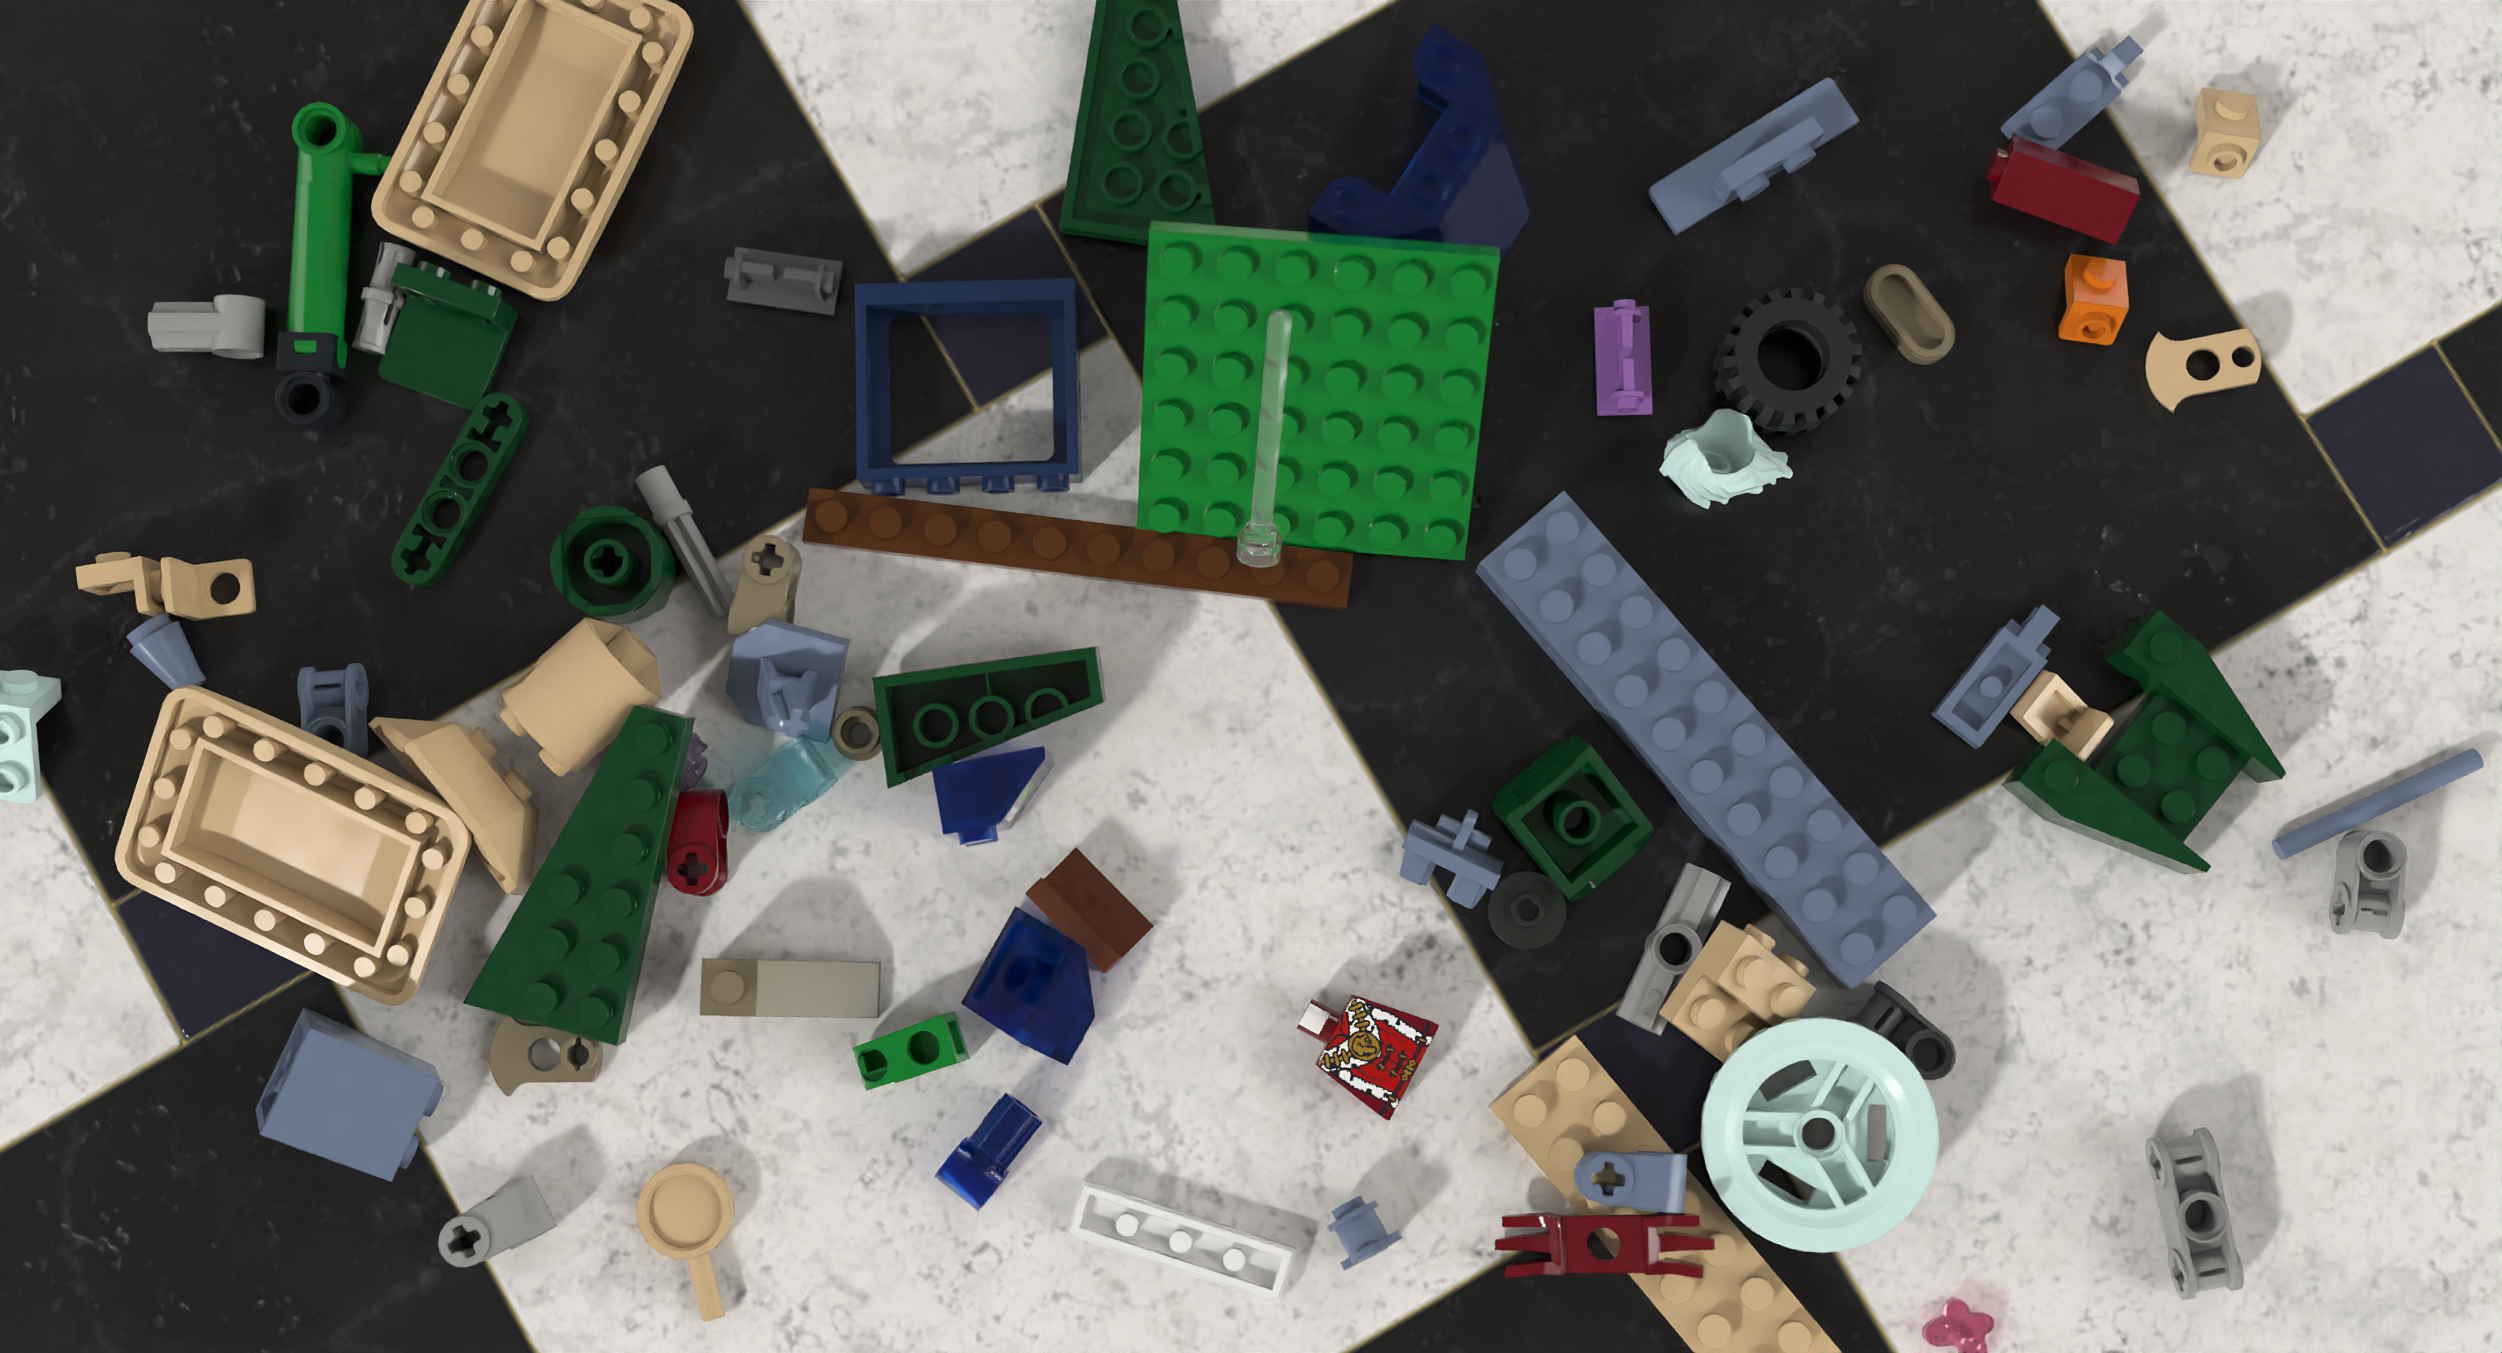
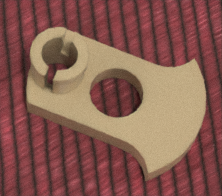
(2168, 372)

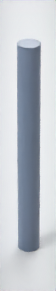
(2377, 803)

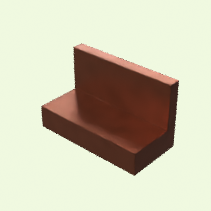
(1090, 910)

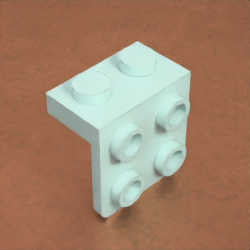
(22, 704)

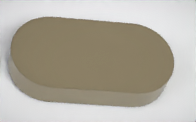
(1909, 314)

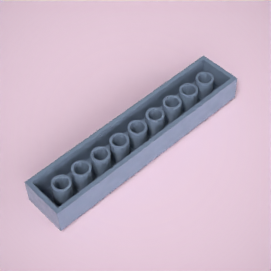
(1705, 743)

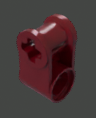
(699, 836)

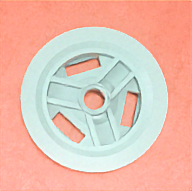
(1852, 1194)

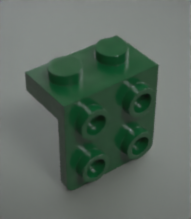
(446, 335)

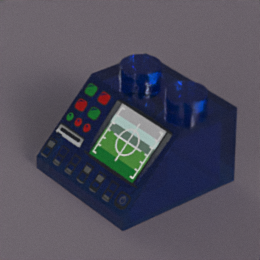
(988, 793)

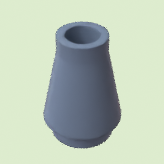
(166, 652)

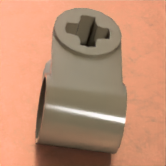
(764, 592)

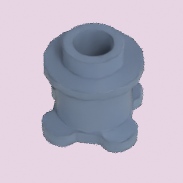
(1360, 1231)

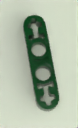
(451, 485)

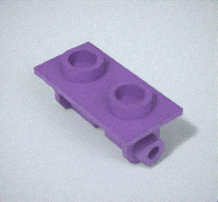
(1623, 359)

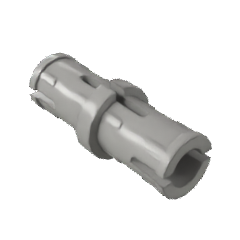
(381, 301)

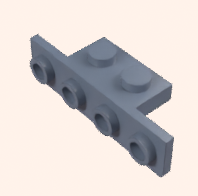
(1753, 155)

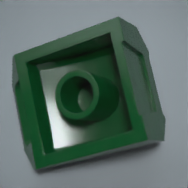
(1573, 817)

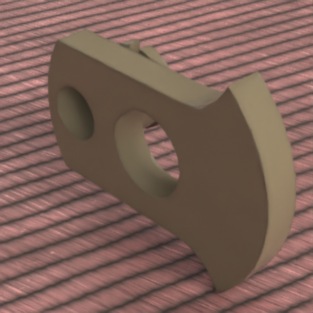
(513, 1063)

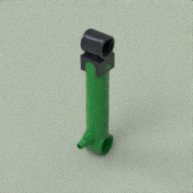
(314, 345)

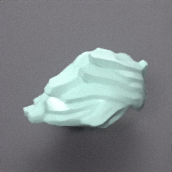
(1722, 459)

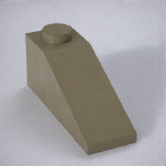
(789, 988)

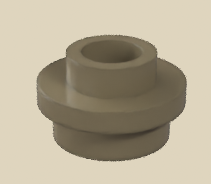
(842, 731)

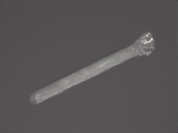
(1259, 541)

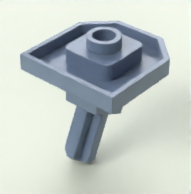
(788, 678)

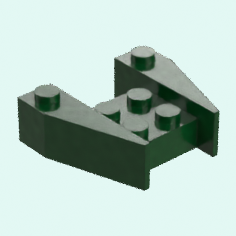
(2163, 760)

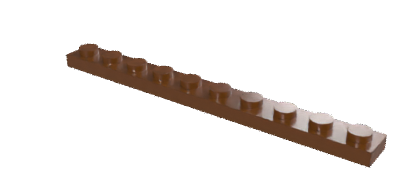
(1071, 548)

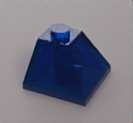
(1035, 987)

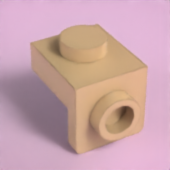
(2226, 133)
(120, 573)
(2055, 711)

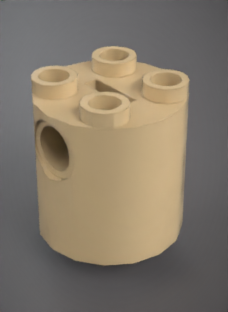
(582, 693)

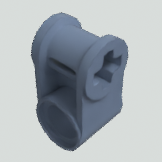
(336, 703)
(1642, 1179)

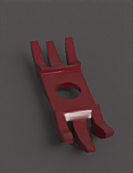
(1637, 1235)

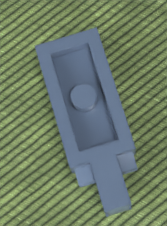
(2074, 97)
(1997, 677)

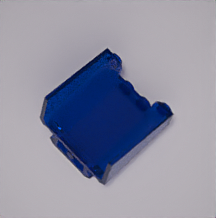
(1463, 178)

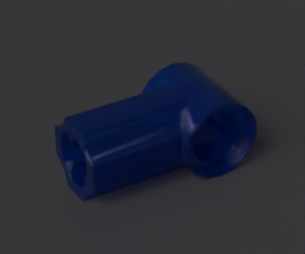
(982, 1160)

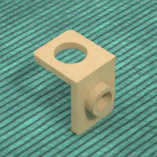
(188, 588)

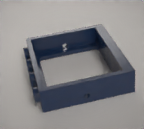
(883, 302)

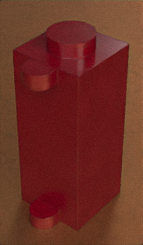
(2062, 189)

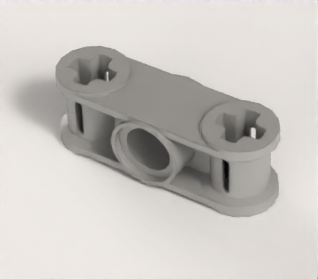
(2205, 1253)

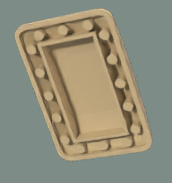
(532, 134)
(292, 844)

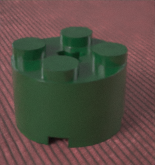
(592, 544)

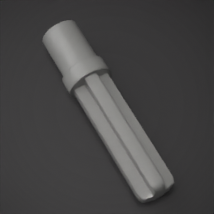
(674, 518)

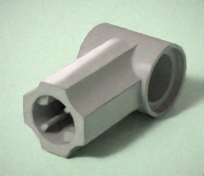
(226, 327)

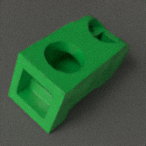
(911, 1051)

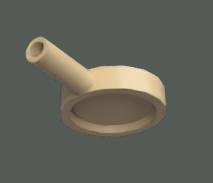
(684, 1216)

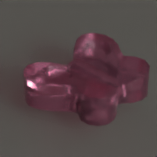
(1959, 1328)

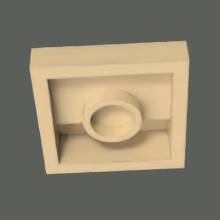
(1736, 990)

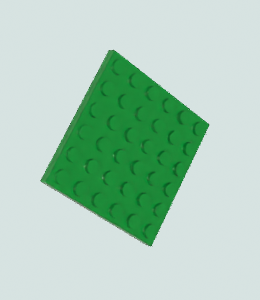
(1374, 396)

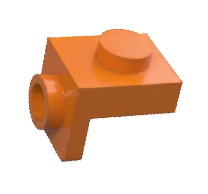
(2094, 299)

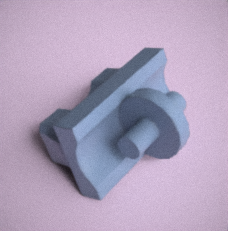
(1455, 848)

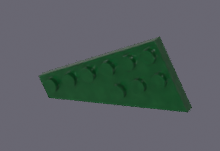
(1136, 128)
(587, 916)

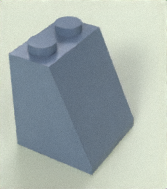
(347, 1097)

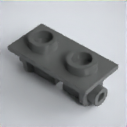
(783, 280)

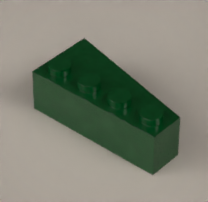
(967, 708)

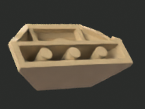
(463, 772)

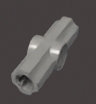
(1690, 915)

